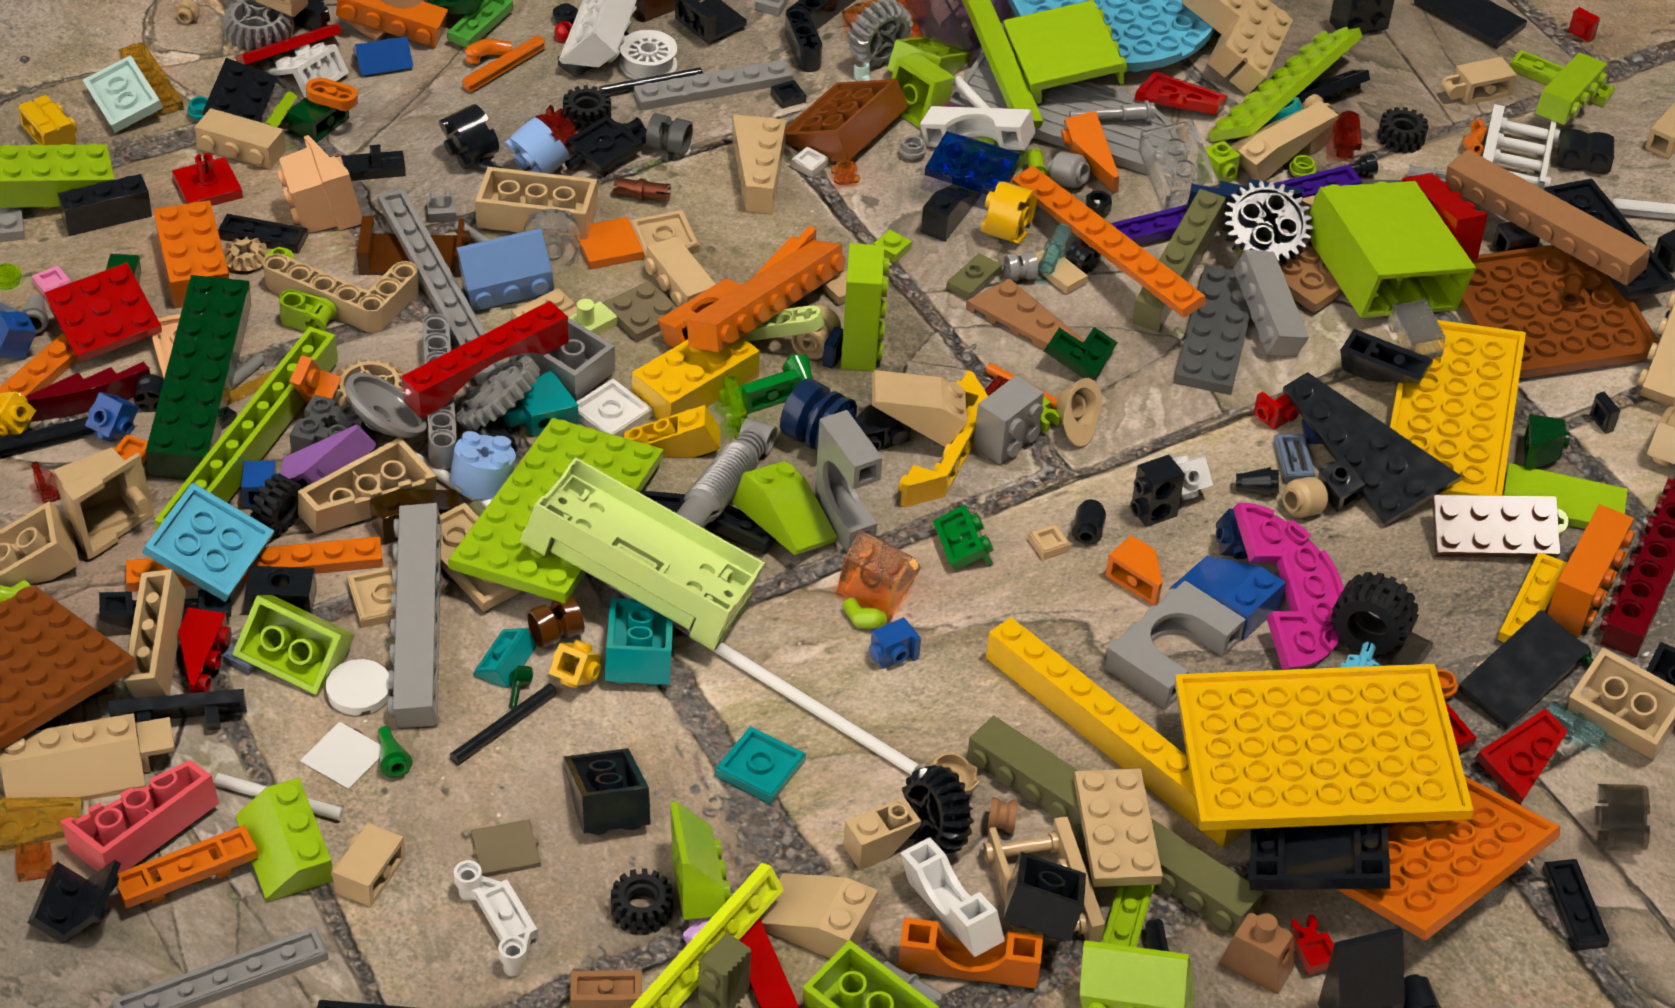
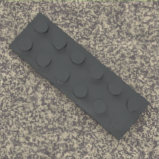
(1215, 334)

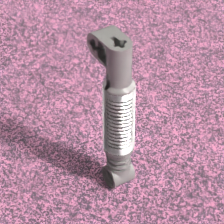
(721, 478)

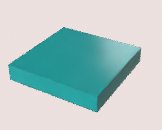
(760, 764)

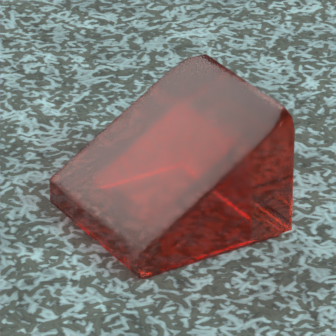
(45, 483)

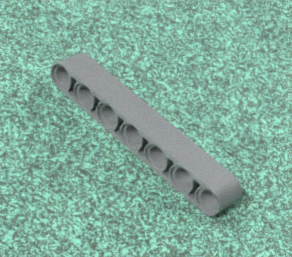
(441, 423)

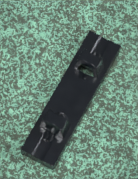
(383, 164)
(182, 706)

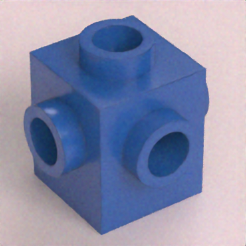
(111, 417)

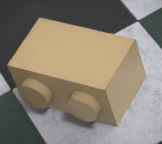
(368, 864)

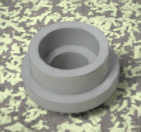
(912, 147)

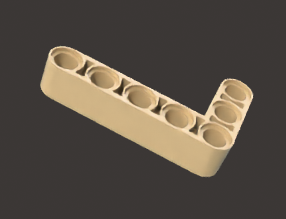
(361, 308)

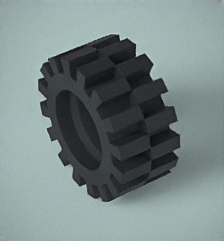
(586, 106)
(1402, 130)
(277, 503)
(642, 917)

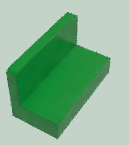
(768, 391)

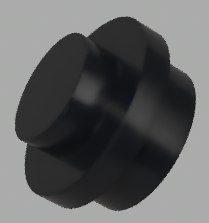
(565, 12)

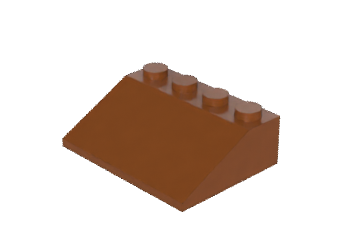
(847, 118)

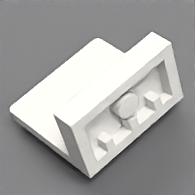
(312, 63)

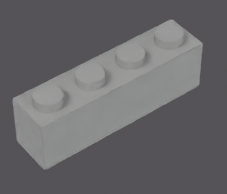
(1270, 303)

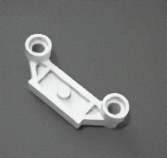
(502, 911)

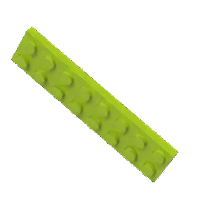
(1284, 84)

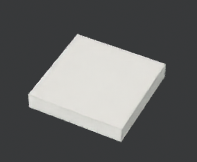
(613, 409)

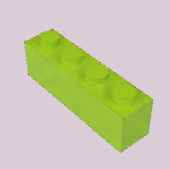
(1572, 88)

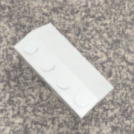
(597, 32)

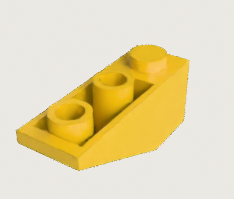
(682, 434)

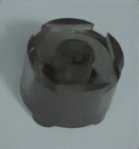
(1622, 817)

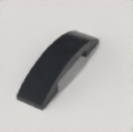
(119, 608)

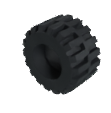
(1383, 598)

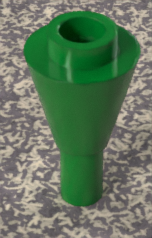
(800, 363)
(393, 757)

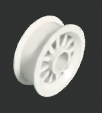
(647, 54)

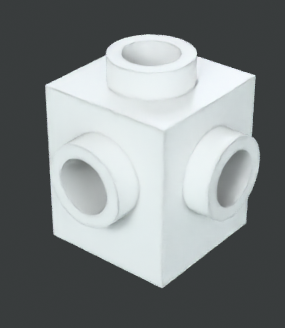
(1196, 475)

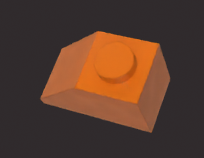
(1136, 569)

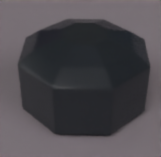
(1099, 202)

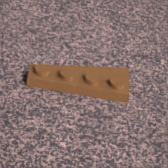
(1019, 312)

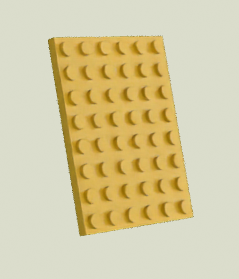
(1321, 747)

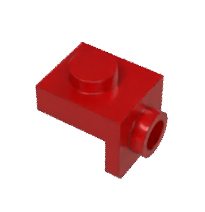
(1274, 412)

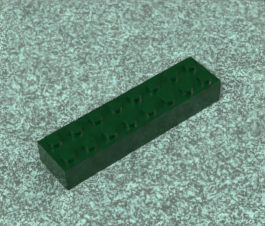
(198, 375)

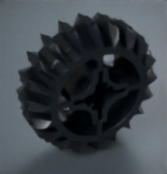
(941, 807)

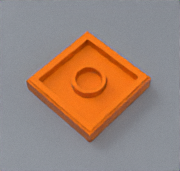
(611, 244)

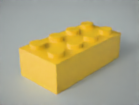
(692, 376)

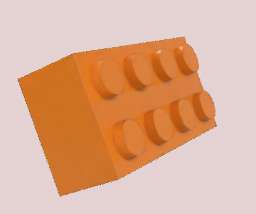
(189, 245)
(1591, 570)

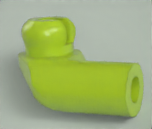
(864, 617)

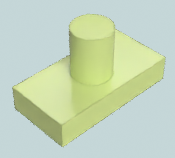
(594, 316)

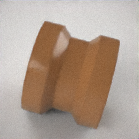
(1003, 815)

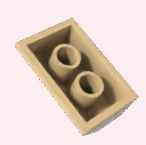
(1626, 703)

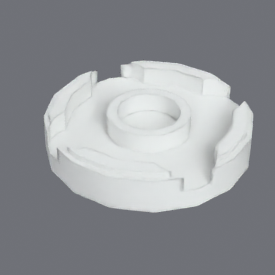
(358, 687)

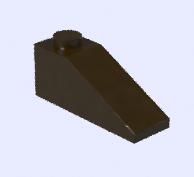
(386, 507)

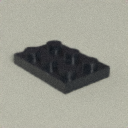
(241, 90)

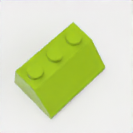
(292, 643)
(287, 841)
(697, 864)
(1134, 977)

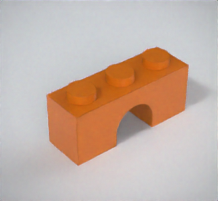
(674, 323)

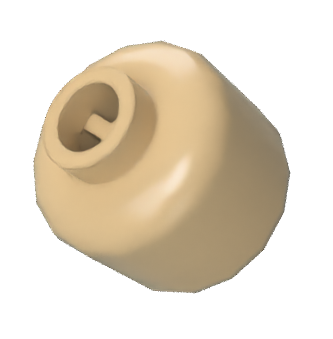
(1305, 497)

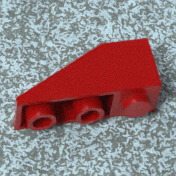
(201, 642)

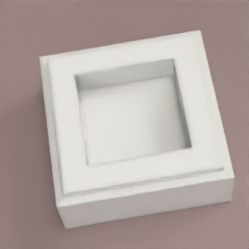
(809, 162)

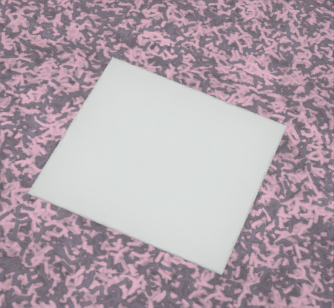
(343, 755)

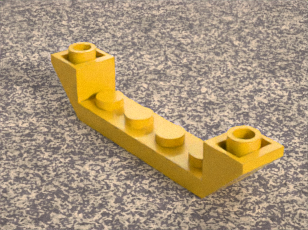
(927, 485)

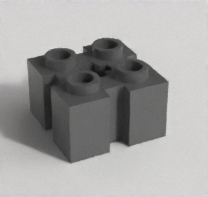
(323, 420)

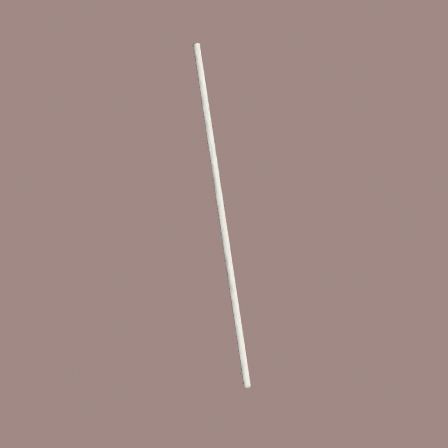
(765, 676)

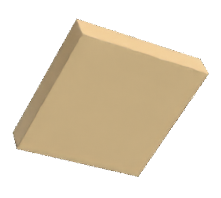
(665, 226)
(372, 596)

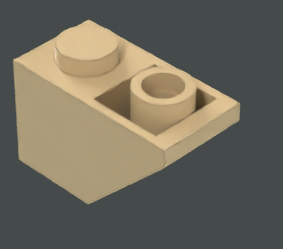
(879, 832)

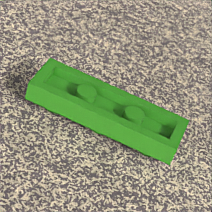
(476, 25)

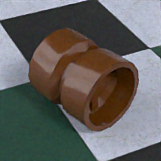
(553, 622)

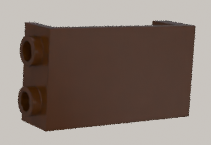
(381, 251)

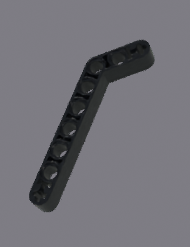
(801, 29)

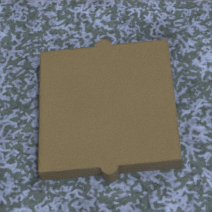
(505, 848)

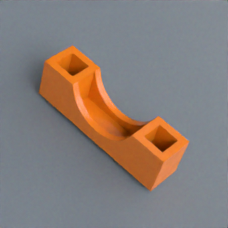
(420, 23)
(932, 951)

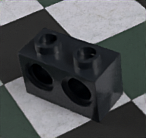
(1157, 490)

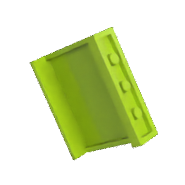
(1064, 46)

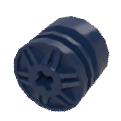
(807, 406)

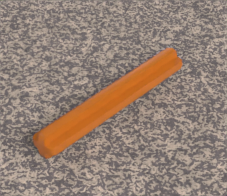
(503, 63)

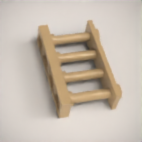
(1064, 844)

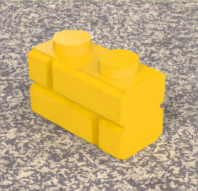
(47, 122)

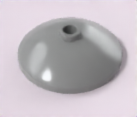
(383, 406)

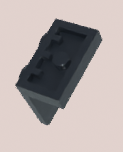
(708, 18)
(71, 901)

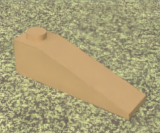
(1281, 140)

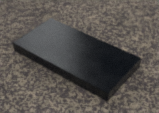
(1478, 18)
(1523, 669)

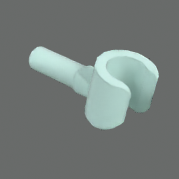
(862, 73)

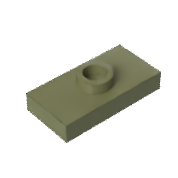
(974, 276)

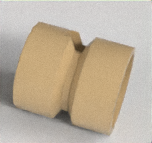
(813, 343)

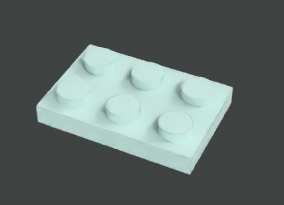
(122, 94)

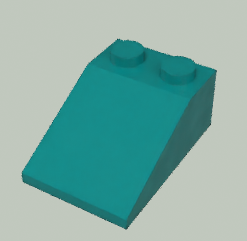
(637, 644)

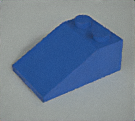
(1240, 587)

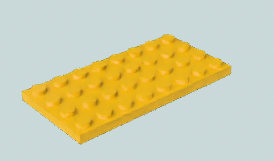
(1466, 405)

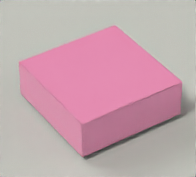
(50, 279)

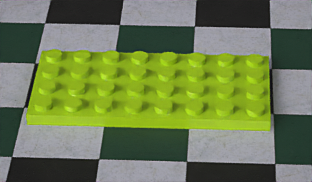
(493, 543)

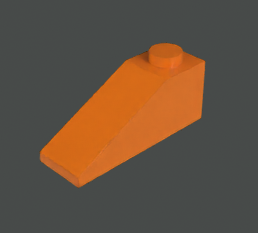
(1086, 137)

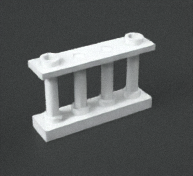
(1496, 139)

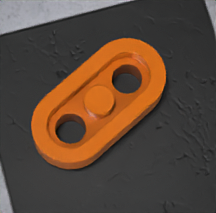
(331, 94)

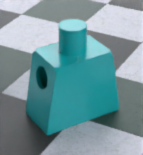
(542, 403)

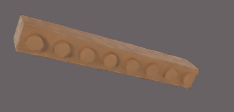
(1547, 217)

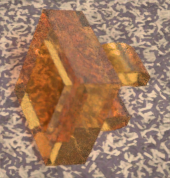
(33, 860)

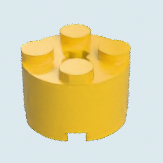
(1009, 212)

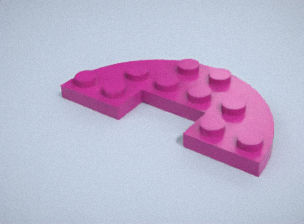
(1311, 586)

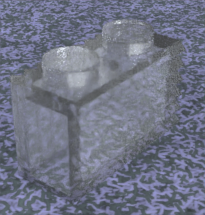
(1417, 328)

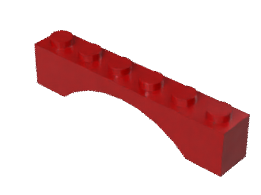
(438, 381)

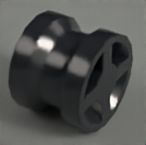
(1083, 255)
(148, 392)

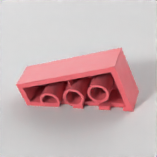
(141, 818)

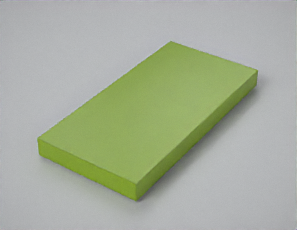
(1573, 495)

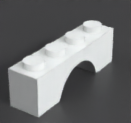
(1009, 127)
(967, 916)

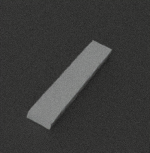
(231, 974)

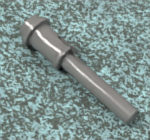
(1125, 112)

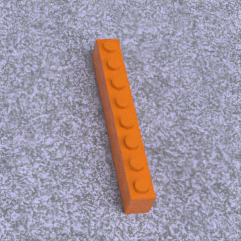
(764, 296)

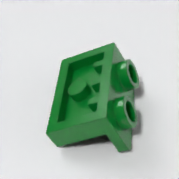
(962, 537)

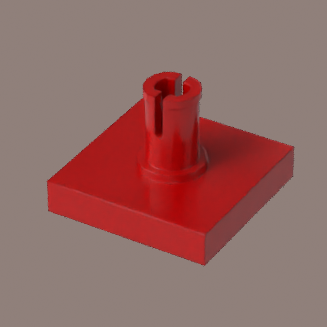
(207, 181)

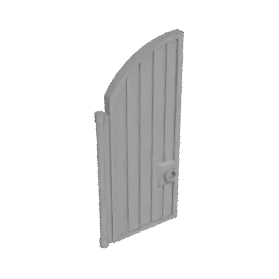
(1057, 101)

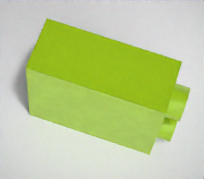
(1388, 247)

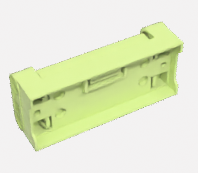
(644, 551)

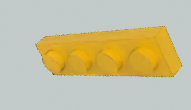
(1534, 594)

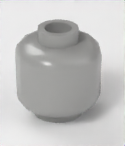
(1069, 170)

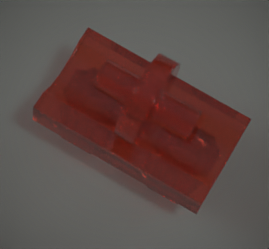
(1347, 134)

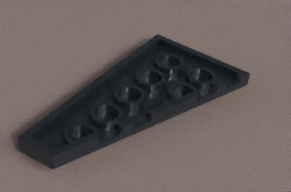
(1393, 468)

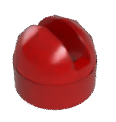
(562, 31)

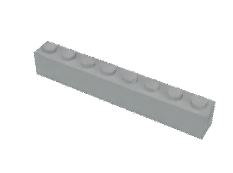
(417, 616)

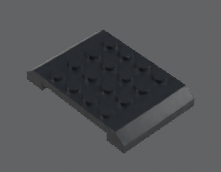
(1320, 857)

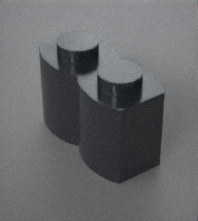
(1584, 150)

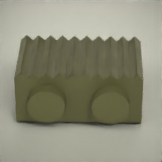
(724, 973)

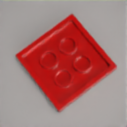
(102, 312)

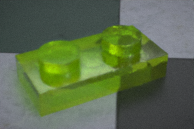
(731, 399)

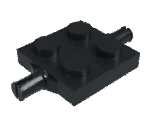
(604, 144)

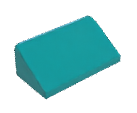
(507, 652)

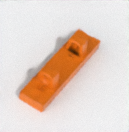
(186, 867)

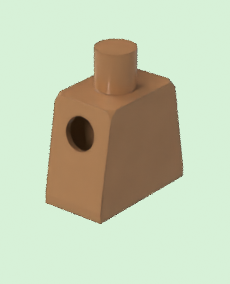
(1261, 952)

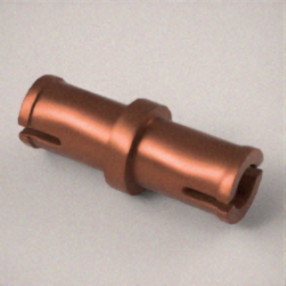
(642, 189)

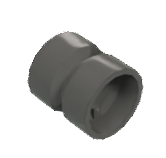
(665, 133)

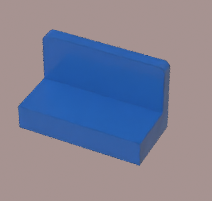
(383, 56)

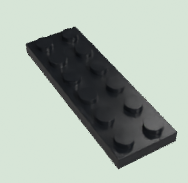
(1592, 200)

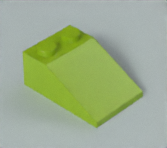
(942, 55)
(784, 507)

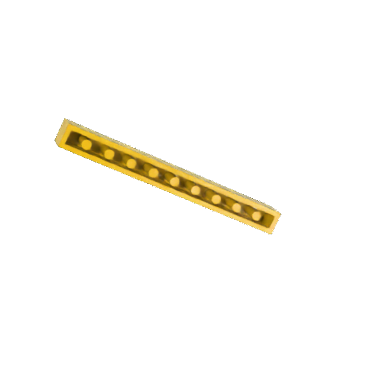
(1098, 718)

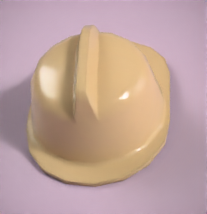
(1080, 410)

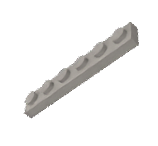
(712, 84)

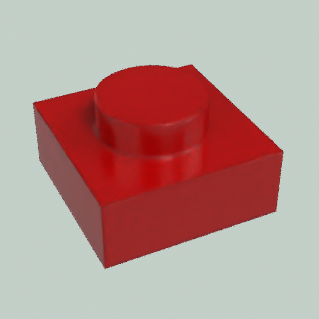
(1584, 24)

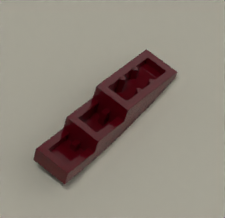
(77, 395)

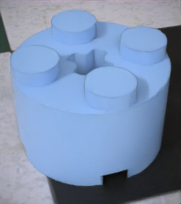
(537, 148)
(481, 464)

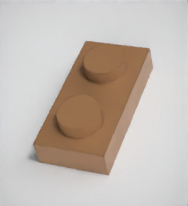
(605, 988)

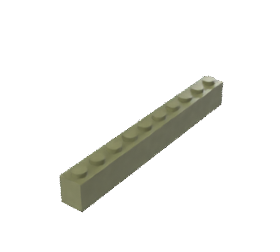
(1049, 783)

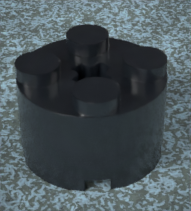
(469, 136)

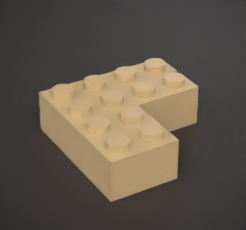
(1249, 33)

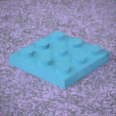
(208, 542)

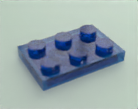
(972, 163)

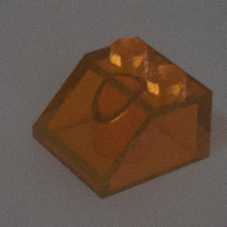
(876, 574)

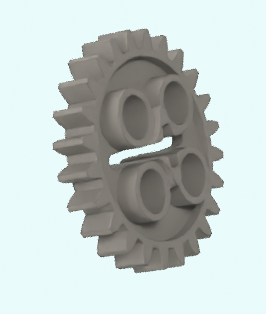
(497, 392)

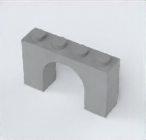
(845, 463)
(1181, 612)

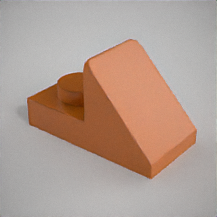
(311, 381)

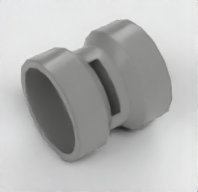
(1021, 266)

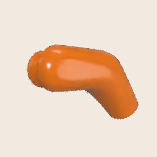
(486, 47)
(1474, 139)

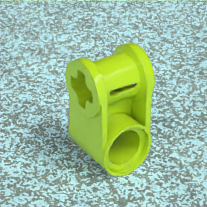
(303, 310)

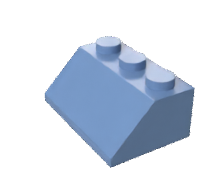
(505, 269)

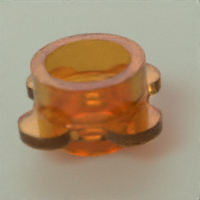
(845, 172)

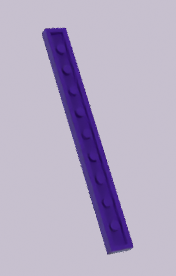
(1165, 222)

